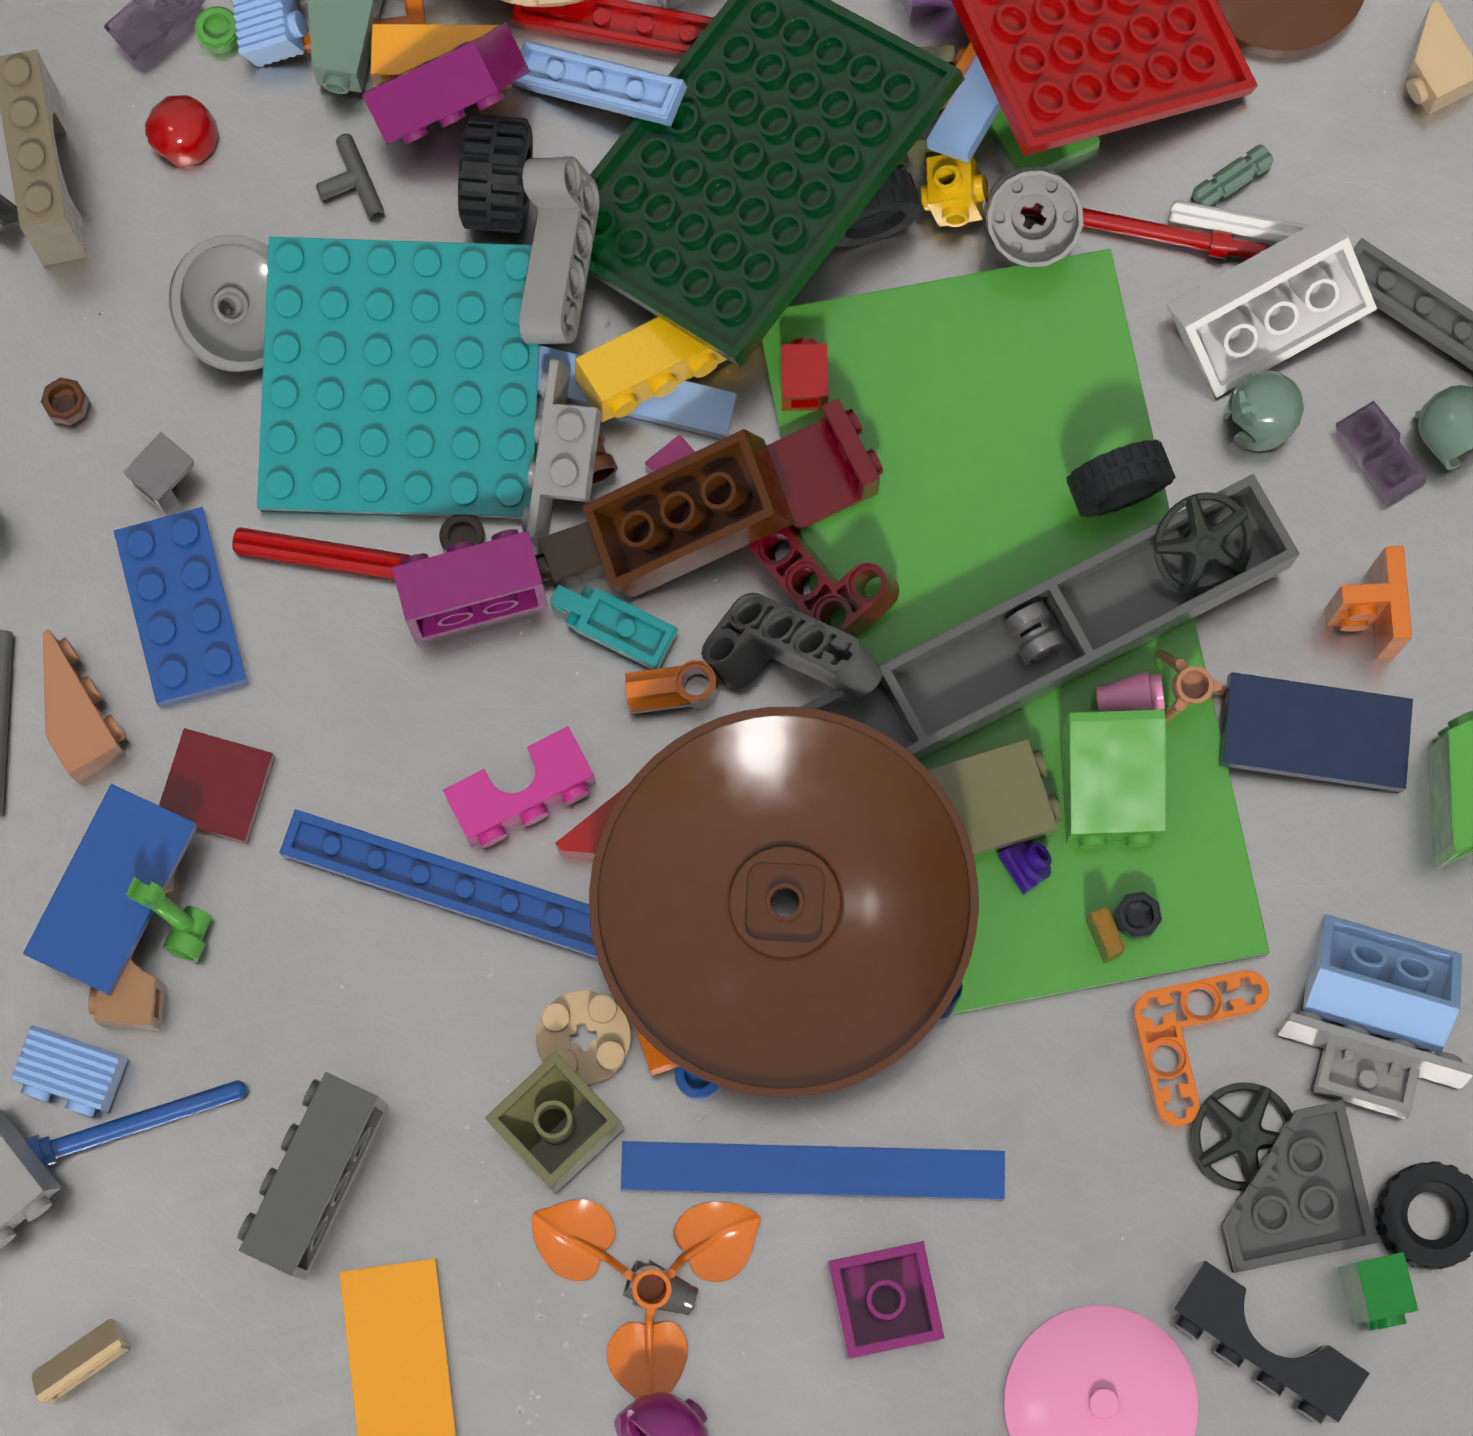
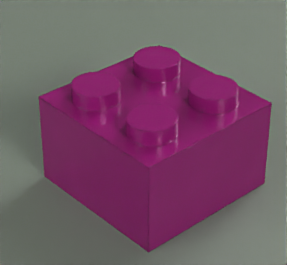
(885, 1300)

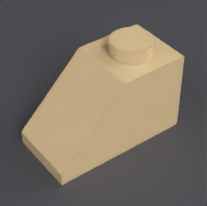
(1439, 64)

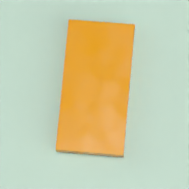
(398, 1350)

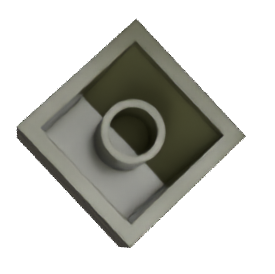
(555, 1122)

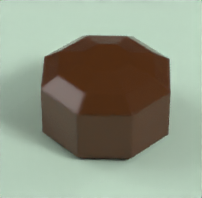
(65, 401)

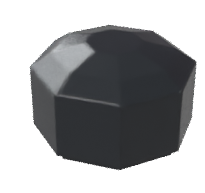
(1137, 915)

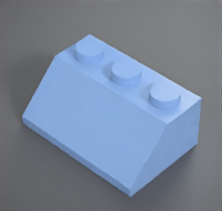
(1384, 983)

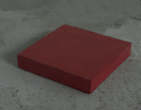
(217, 784)

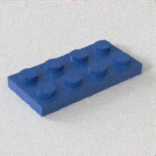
(181, 607)

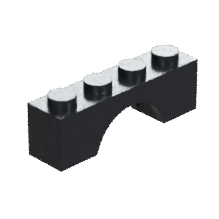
(1320, 1380)

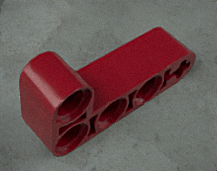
(829, 592)

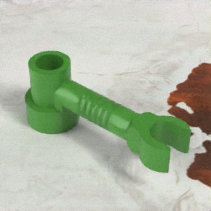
(187, 925)

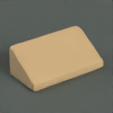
(79, 1362)

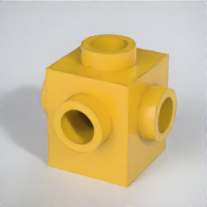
(954, 191)

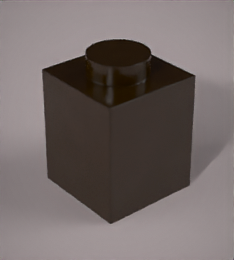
(569, 557)

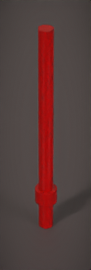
(1218, 244)

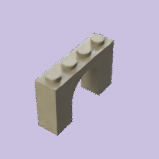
(30, 122)

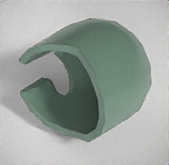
(1266, 408)
(1448, 424)

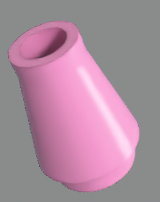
(1132, 693)

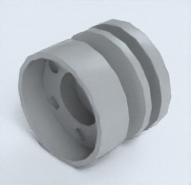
(1038, 242)

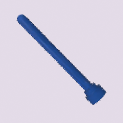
(49, 1150)

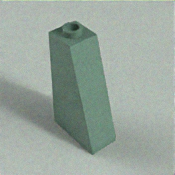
(341, 41)

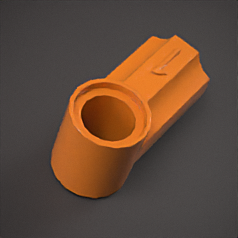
(665, 688)

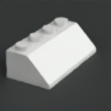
(1273, 305)

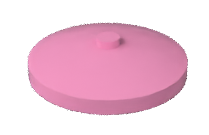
(1100, 1376)

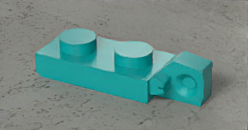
(616, 624)

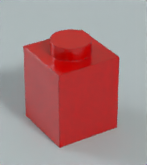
(804, 375)

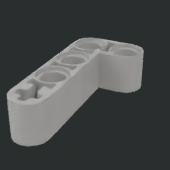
(560, 248)

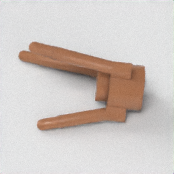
(1189, 685)

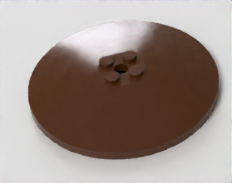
(691, 884)

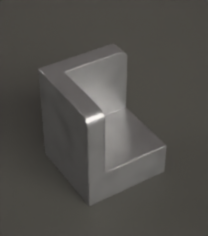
(159, 470)

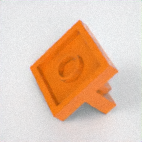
(1379, 603)

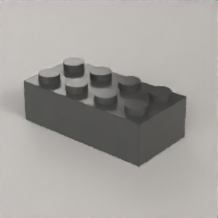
(312, 1176)

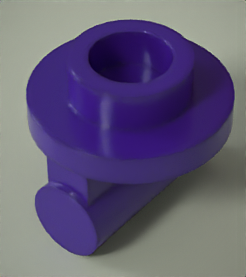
(1027, 864)

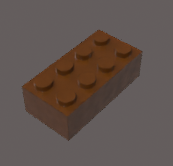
(688, 513)

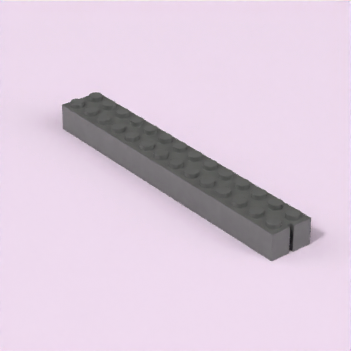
(1097, 605)

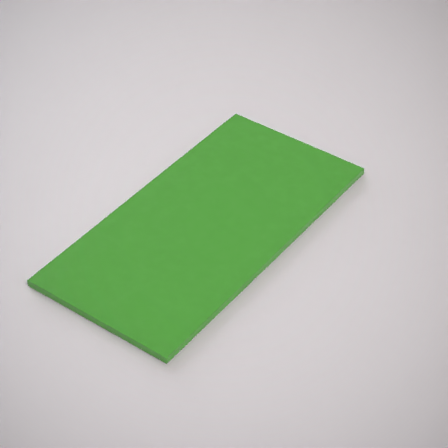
(979, 413)

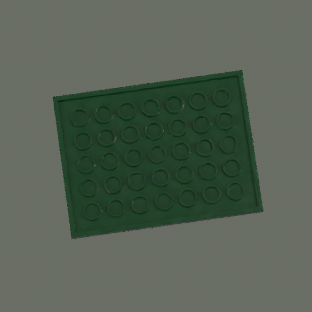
(765, 167)

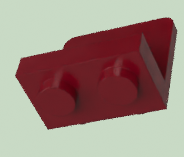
(825, 466)

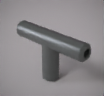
(355, 177)

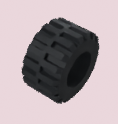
(492, 171)

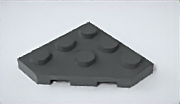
(1304, 1196)

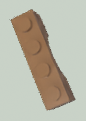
(135, 1000)

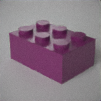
(469, 585)

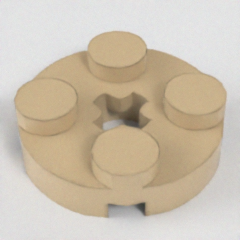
(599, 1015)

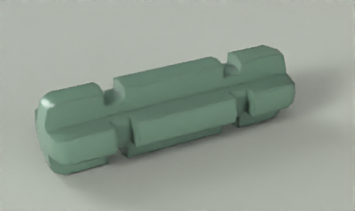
(1233, 176)

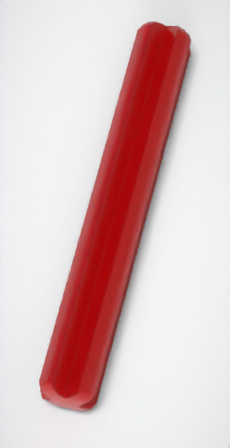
(316, 552)

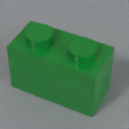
(1379, 1291)

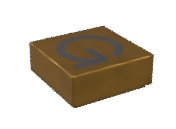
(1105, 934)

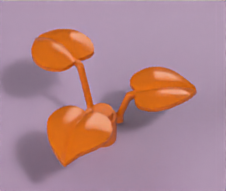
(647, 1355)

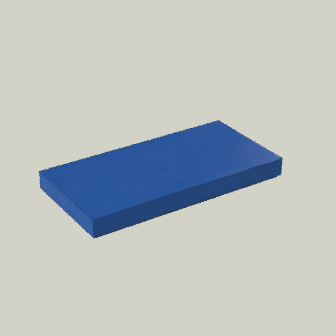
(90, 920)

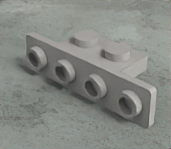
(564, 454)
(1371, 1069)

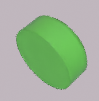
(216, 30)

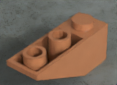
(72, 718)

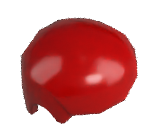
(181, 130)

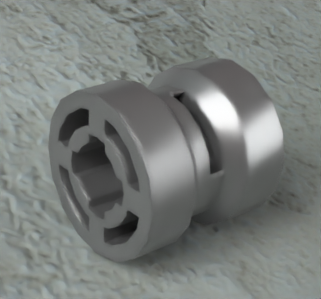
(1034, 632)

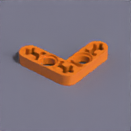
(1170, 1034)

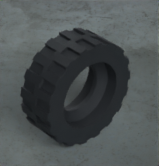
(887, 212)
(1120, 478)
(1394, 1223)

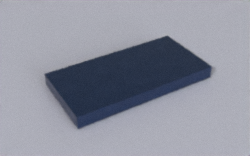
(1316, 732)

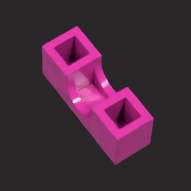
(559, 776)

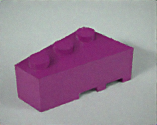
(446, 85)

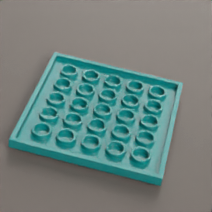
(396, 379)

